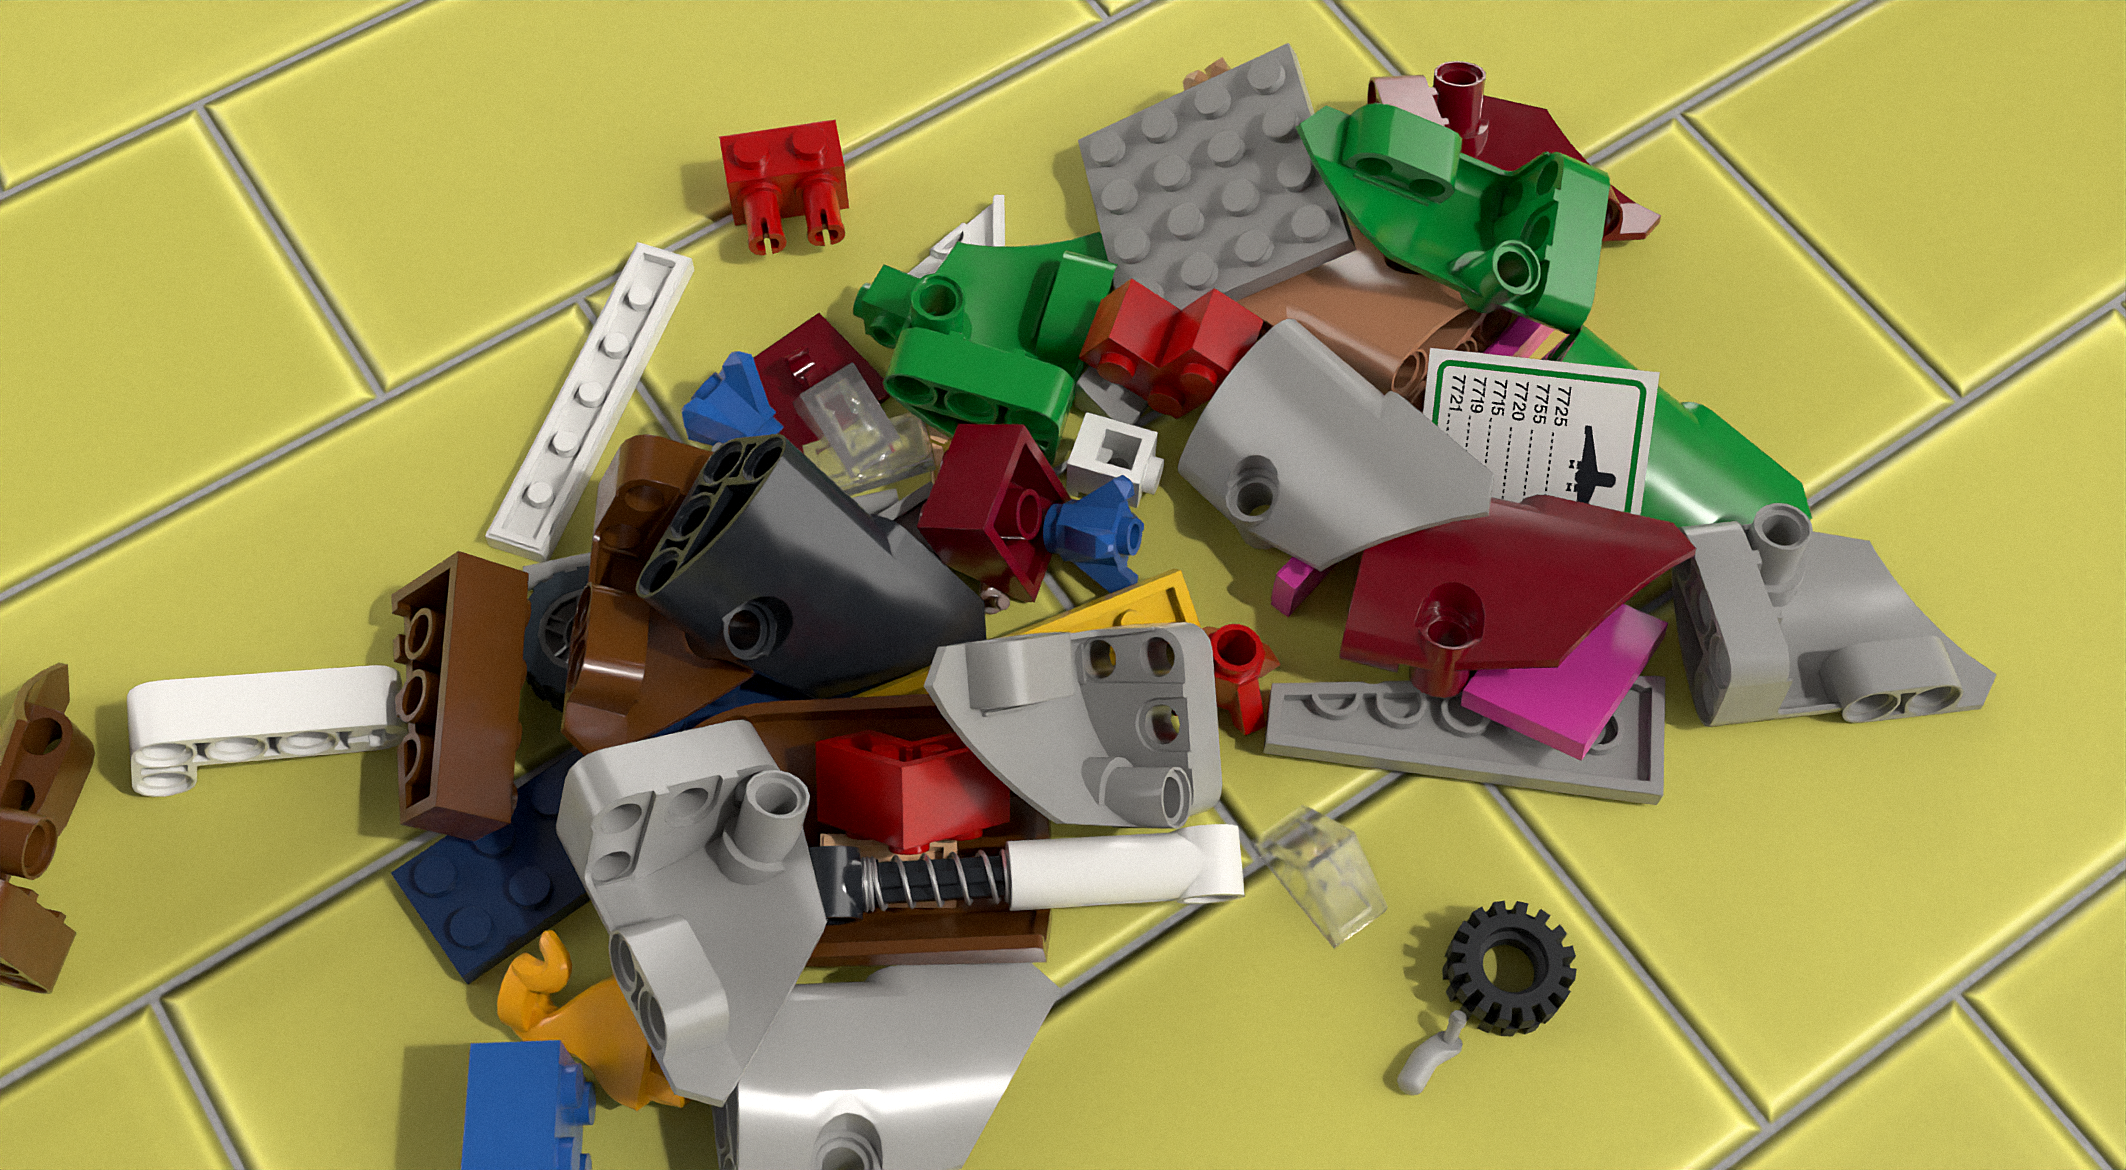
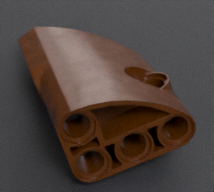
(626, 660)
(33, 937)

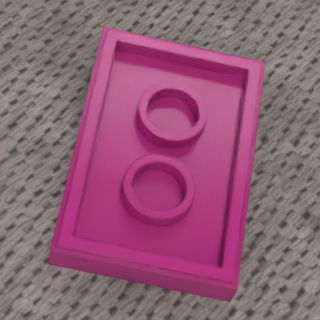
(1576, 700)

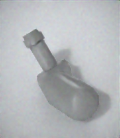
(1431, 1054)

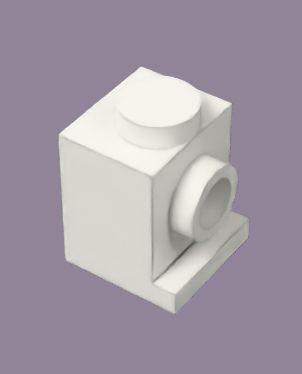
(1111, 450)

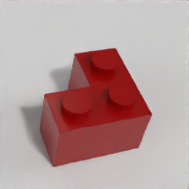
(1167, 352)
(906, 790)

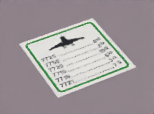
(1547, 424)

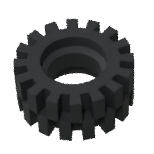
(1533, 937)

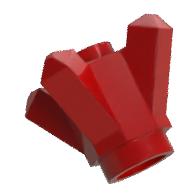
(1238, 664)

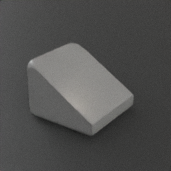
(1107, 399)

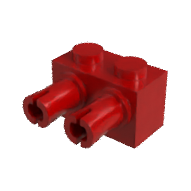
(786, 176)

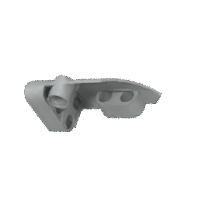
(1325, 454)
(1807, 627)
(1085, 735)
(702, 889)
(883, 1069)

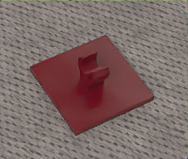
(802, 361)

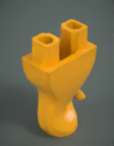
(591, 1026)

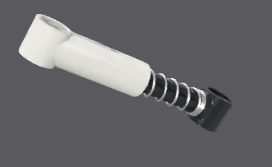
(1183, 865)

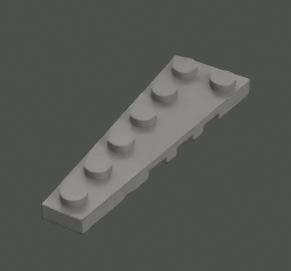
(1417, 733)

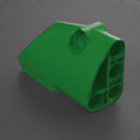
(1492, 234)
(1005, 339)
(1696, 460)

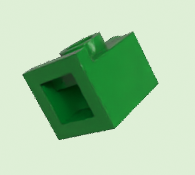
(885, 305)

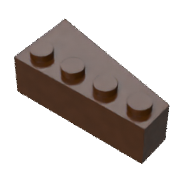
(461, 695)

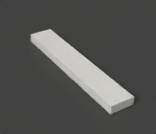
(590, 404)

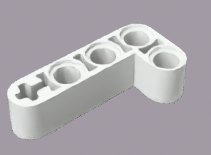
(256, 718)

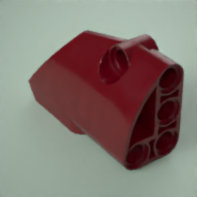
(1500, 131)
(1501, 588)

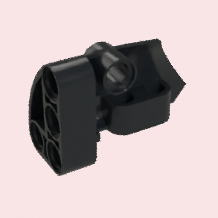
(801, 577)

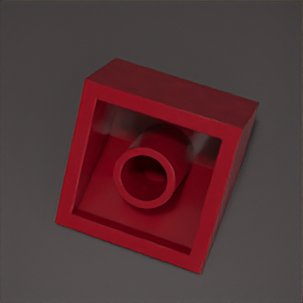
(993, 508)

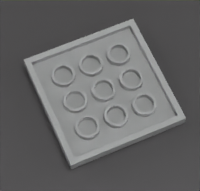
(1216, 187)

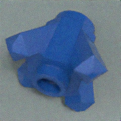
(730, 405)
(1097, 533)

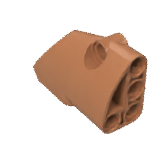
(1378, 317)

